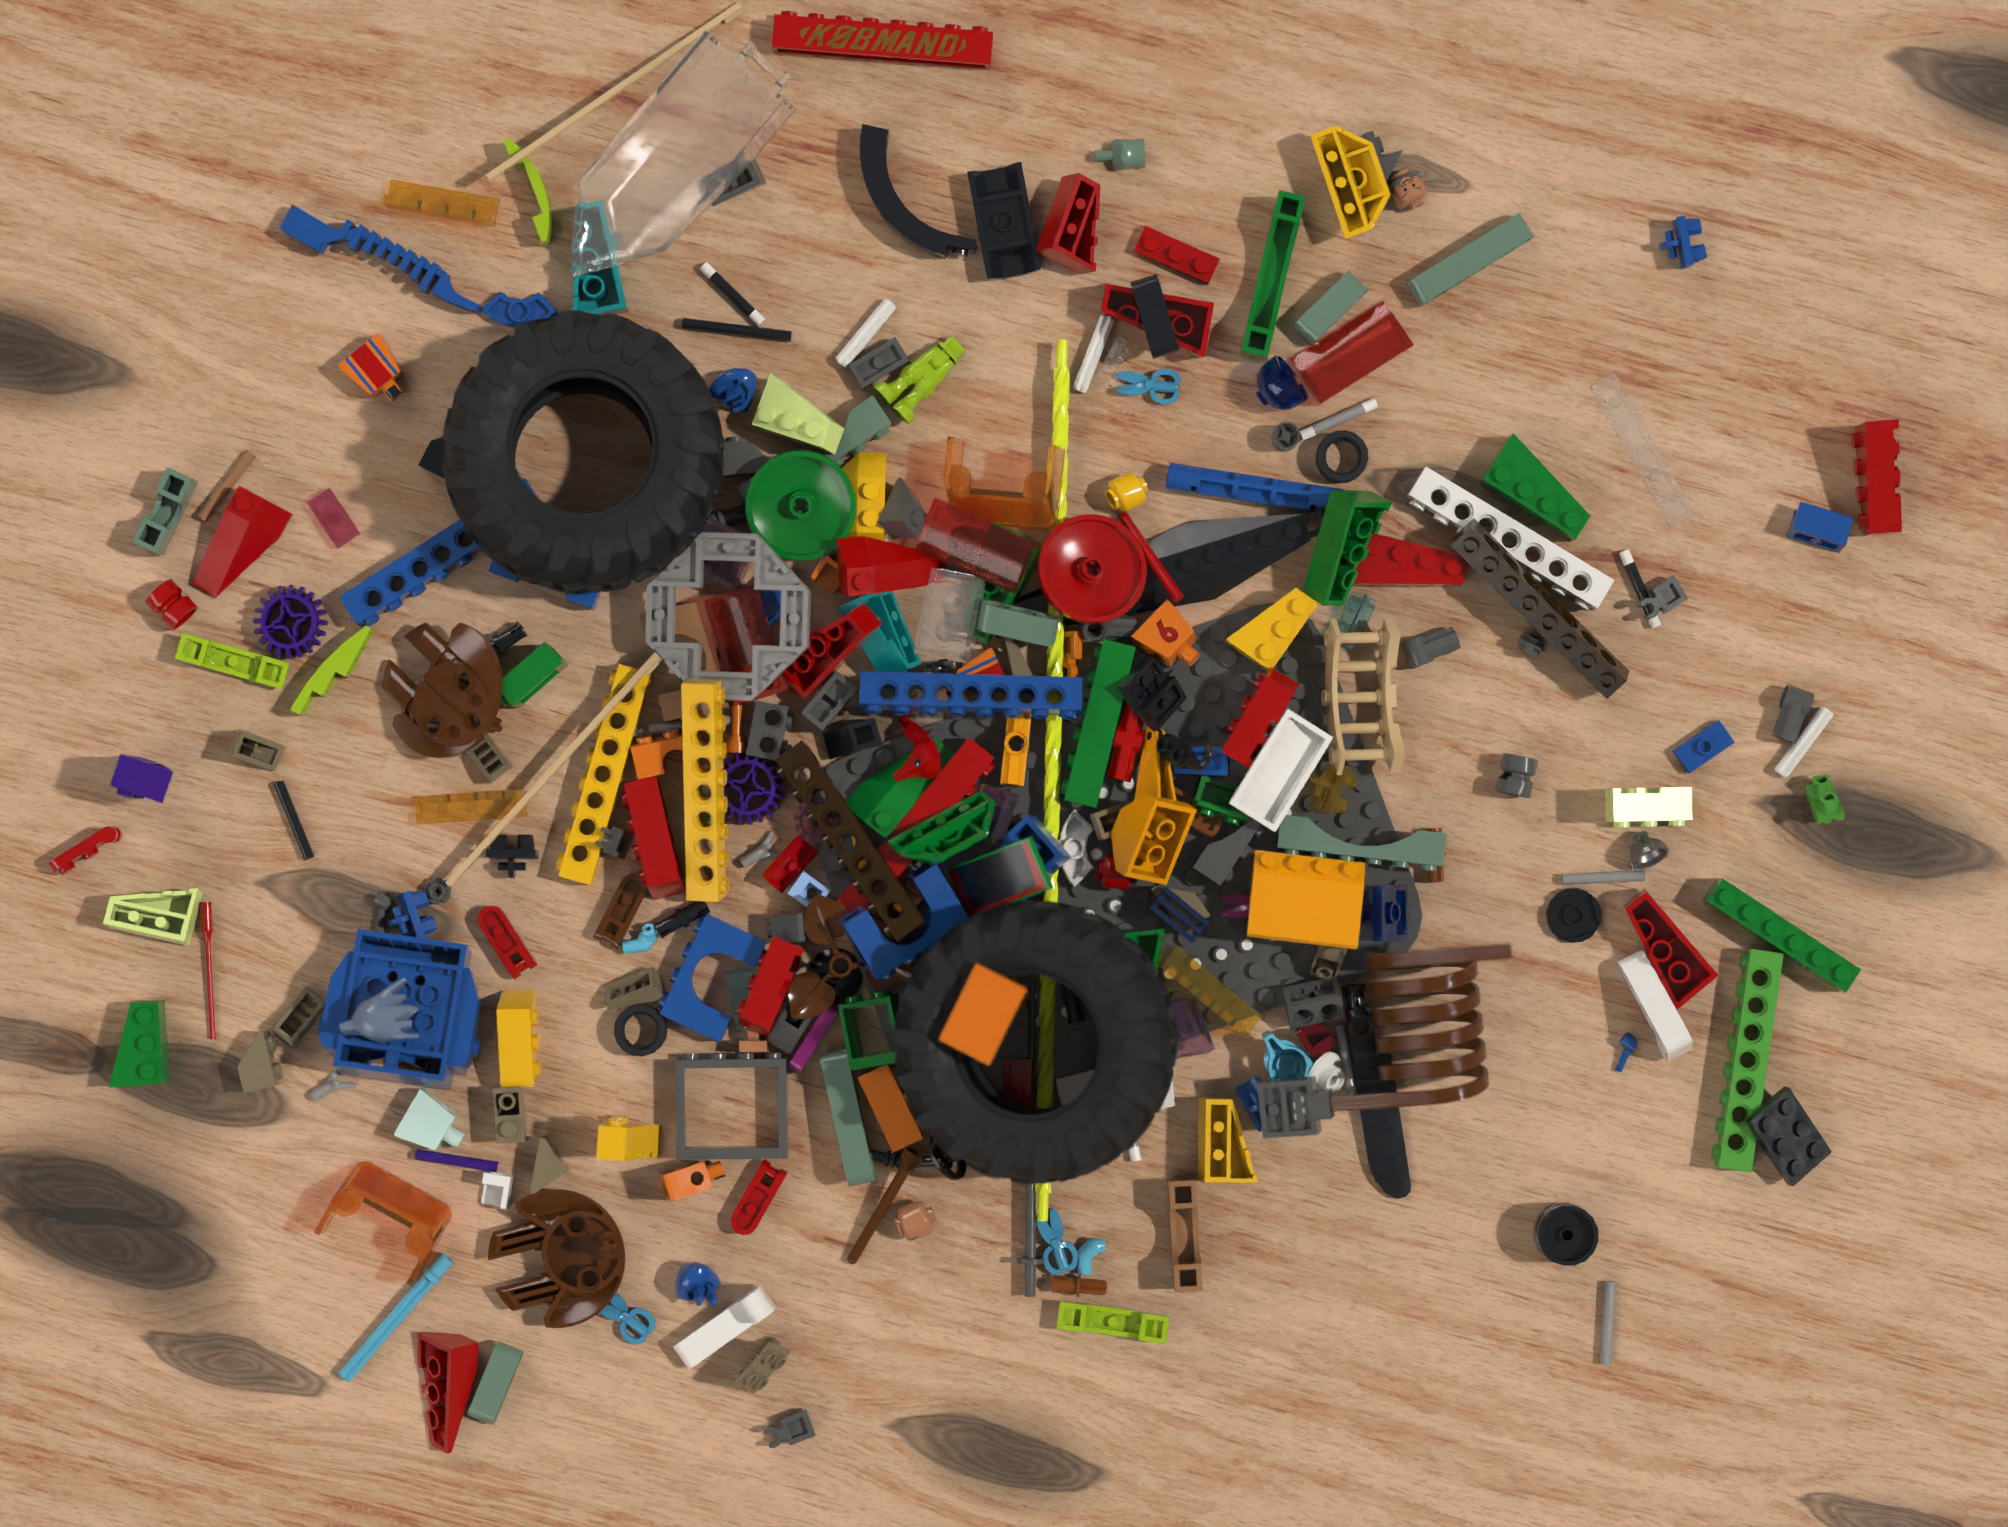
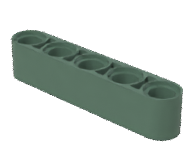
(1469, 260)
(848, 1118)

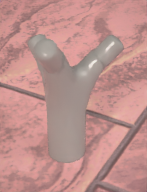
(760, 852)
(330, 1086)

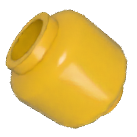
(1126, 492)

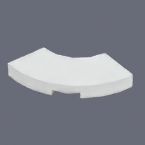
(1074, 840)

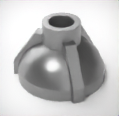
(1647, 851)

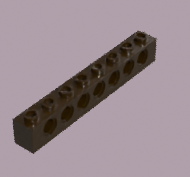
(1540, 608)
(802, 757)

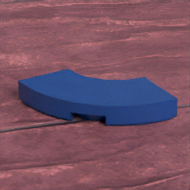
(514, 312)

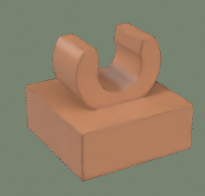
(753, 1044)

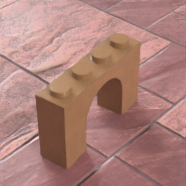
(692, 622)

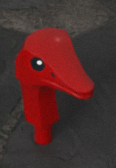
(925, 758)

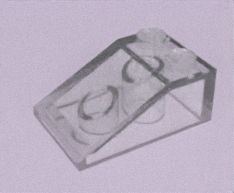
(950, 615)

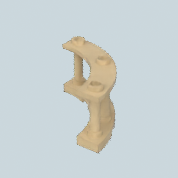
(1385, 696)

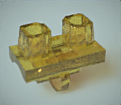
(1329, 789)

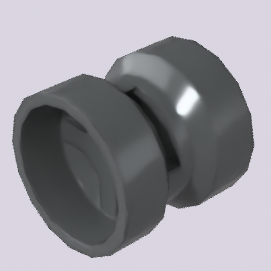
(1289, 434)

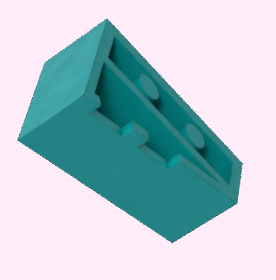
(891, 644)

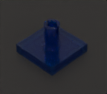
(1388, 913)

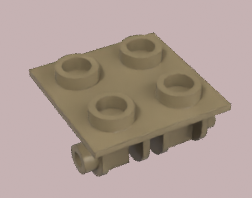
(755, 1375)

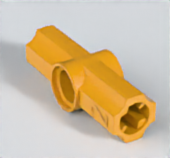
(1014, 762)

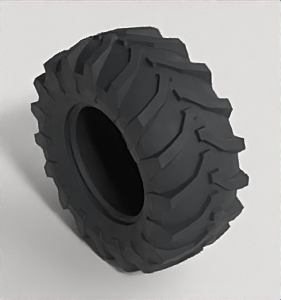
(565, 358)
(1132, 1027)

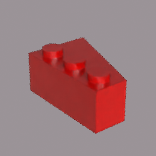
(1071, 224)
(769, 986)

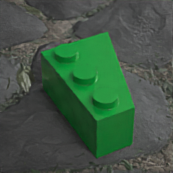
(143, 1047)

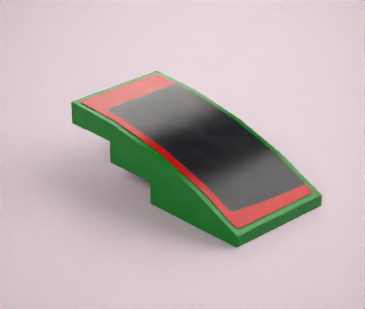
(999, 877)

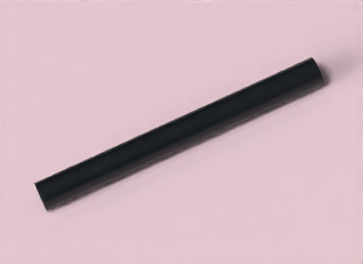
(735, 329)

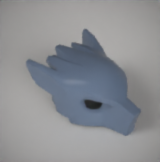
(382, 1016)

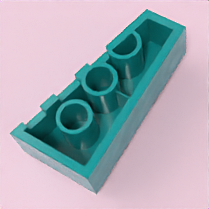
(600, 291)

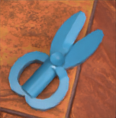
(1142, 385)
(1053, 1237)
(620, 1312)

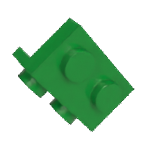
(1213, 799)

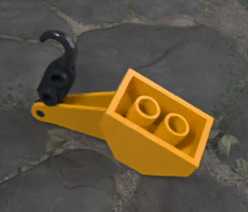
(1155, 824)

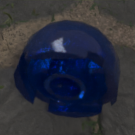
(1279, 386)

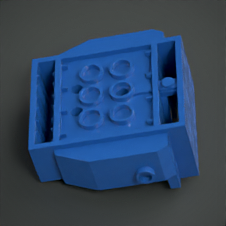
(445, 1015)

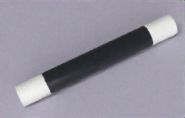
(732, 294)
(1638, 584)

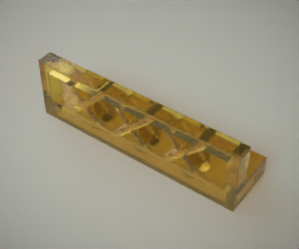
(442, 203)
(467, 806)
(1210, 991)

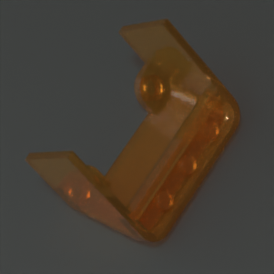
(1032, 509)
(397, 1199)

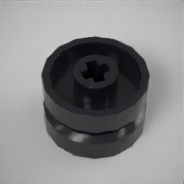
(1551, 1225)

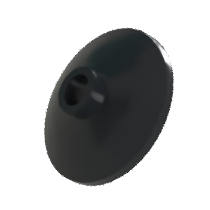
(846, 985)

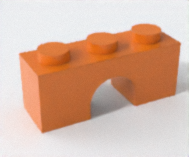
(650, 752)

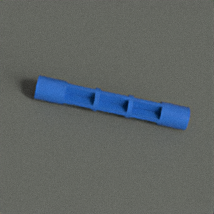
(1247, 487)

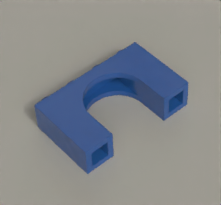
(883, 955)
(682, 1002)

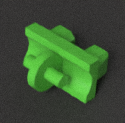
(1824, 800)

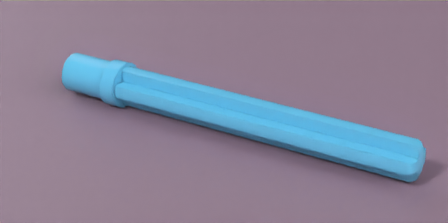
(431, 1276)

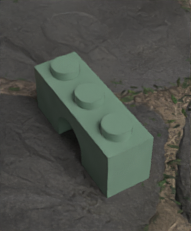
(172, 499)

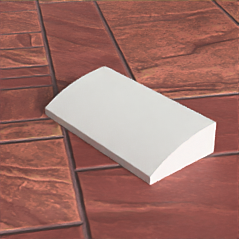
(1280, 770)

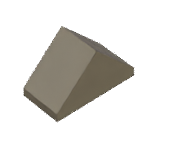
(256, 750)
(1104, 820)
(548, 1165)

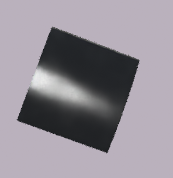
(1152, 692)

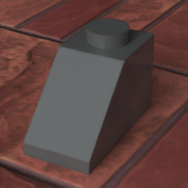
(741, 458)
(903, 513)
(787, 927)
(788, 1031)

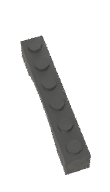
(1220, 856)

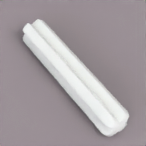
(865, 333)
(1093, 353)
(1803, 742)

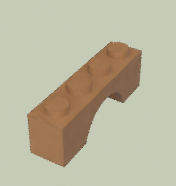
(1184, 1235)

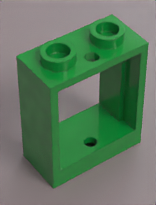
(531, 675)
(851, 1033)

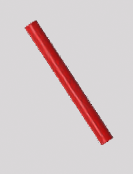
(1152, 559)

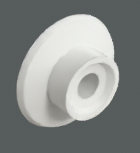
(1328, 1072)

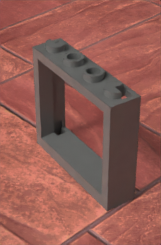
(743, 1060)

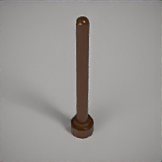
(909, 1161)

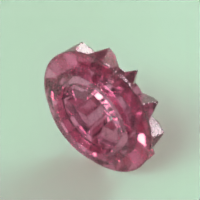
(805, 828)

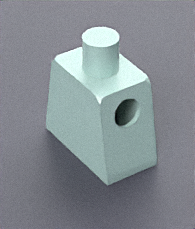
(429, 1123)

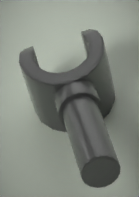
(383, 901)

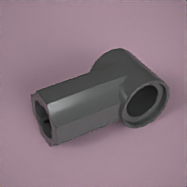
(1118, 629)
(1425, 649)
(1794, 705)

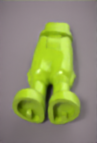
(924, 373)

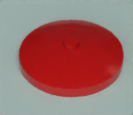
(1091, 569)

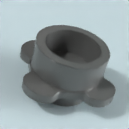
(1531, 644)

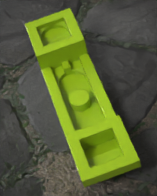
(544, 220)
(232, 660)
(1113, 1321)

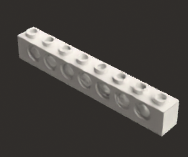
(1596, 582)

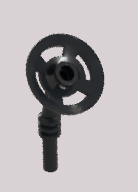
(937, 1159)

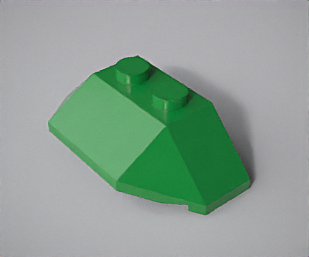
(947, 831)

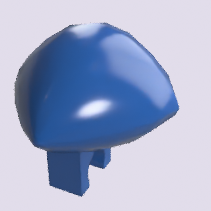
(734, 388)
(697, 1283)

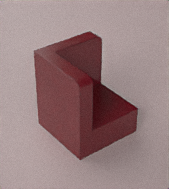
(1315, 1039)

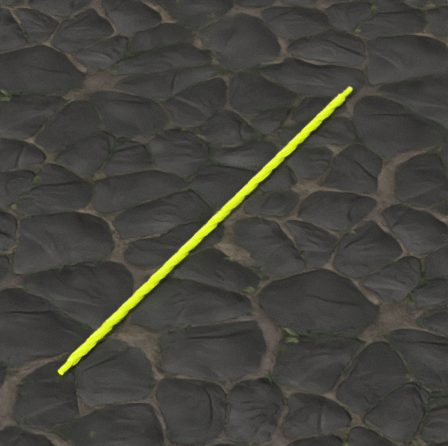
(1053, 769)

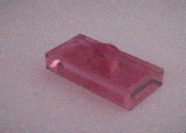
(333, 518)

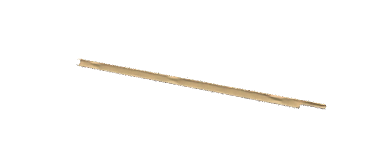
(727, 16)
(647, 668)

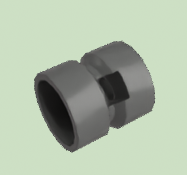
(1516, 775)

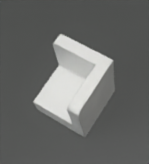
(497, 1189)

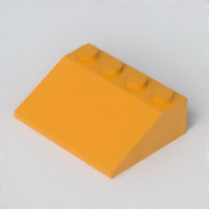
(1305, 899)

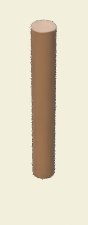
(226, 485)

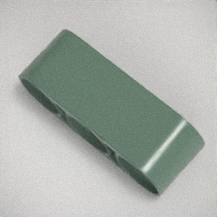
(1330, 307)
(1017, 623)
(495, 1383)

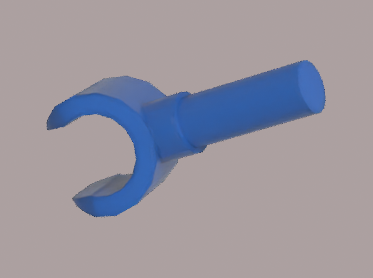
(1629, 1043)

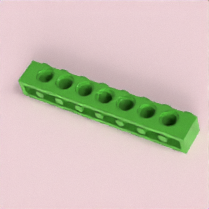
(1759, 1047)

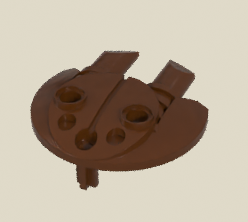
(455, 700)
(565, 1254)

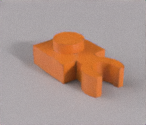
(1072, 651)

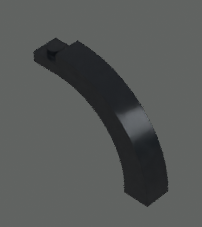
(889, 206)

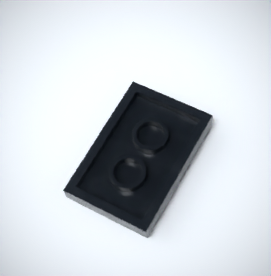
(1788, 1136)

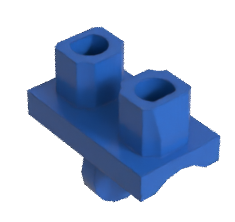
(1687, 254)
(410, 903)
(1249, 1097)

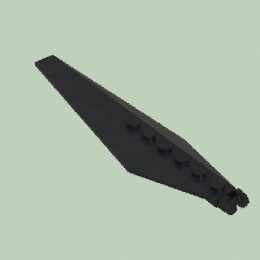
(1210, 558)

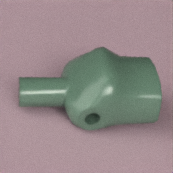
(1124, 154)

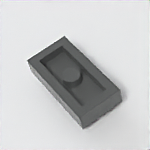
(879, 363)

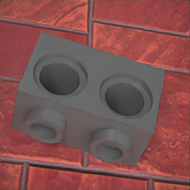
(830, 701)
(762, 730)
(1313, 1002)

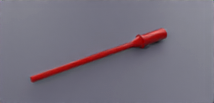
(207, 929)

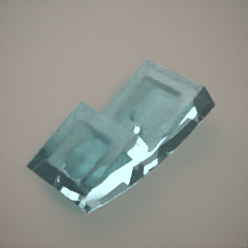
(737, 986)

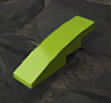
(339, 662)

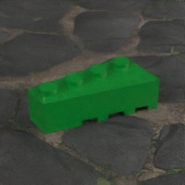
(1531, 487)

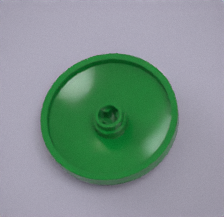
(801, 504)

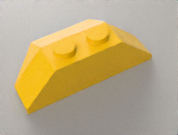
(1352, 178)
(868, 479)

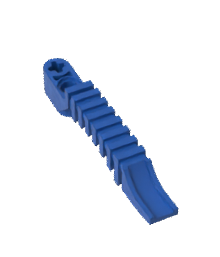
(320, 236)

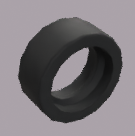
(1360, 447)
(623, 1042)

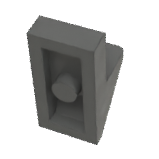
(1388, 161)

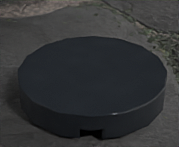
(1573, 915)

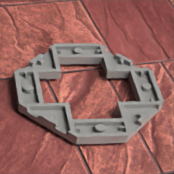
(770, 574)

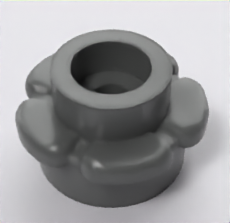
(435, 898)

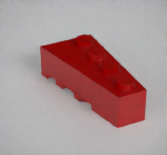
(1188, 316)
(1408, 564)
(830, 649)
(1672, 954)

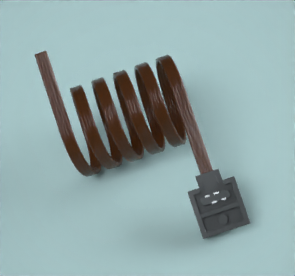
(1297, 1106)

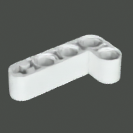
(1656, 1005)
(724, 1326)

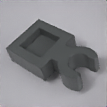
(1664, 597)
(615, 841)
(794, 1428)

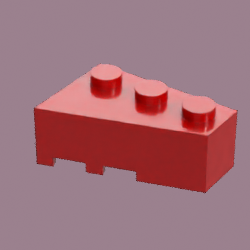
(1258, 716)

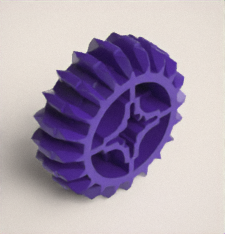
(286, 610)
(771, 793)

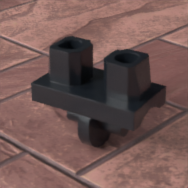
(524, 850)

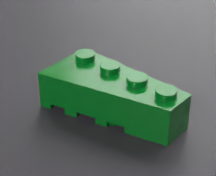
(1342, 544)

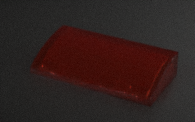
(1351, 353)
(975, 545)
(739, 624)

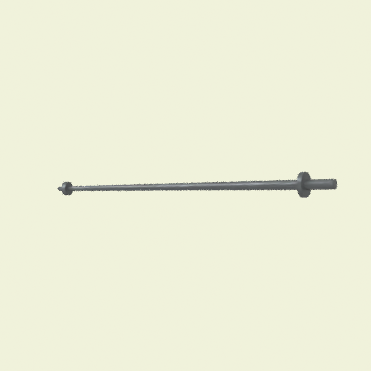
(1030, 1216)

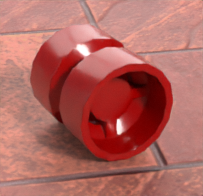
(169, 602)

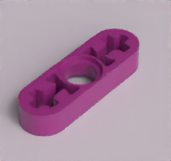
(813, 1038)

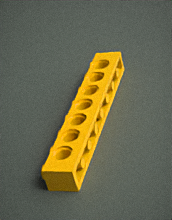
(609, 790)
(699, 885)

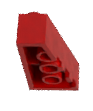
(1877, 477)
(653, 838)

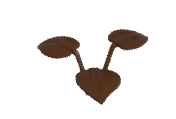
(810, 993)

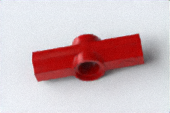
(1126, 745)

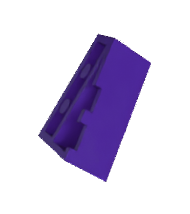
(141, 778)

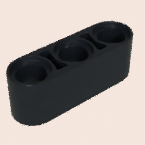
(1154, 316)

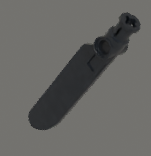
(1380, 1126)

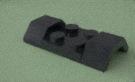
(1004, 222)

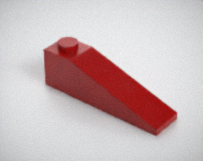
(241, 537)
(881, 566)
(449, 1373)

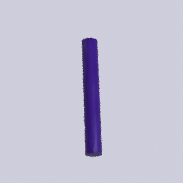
(456, 1160)

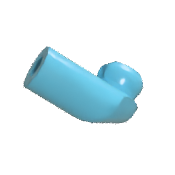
(643, 942)
(1087, 1252)

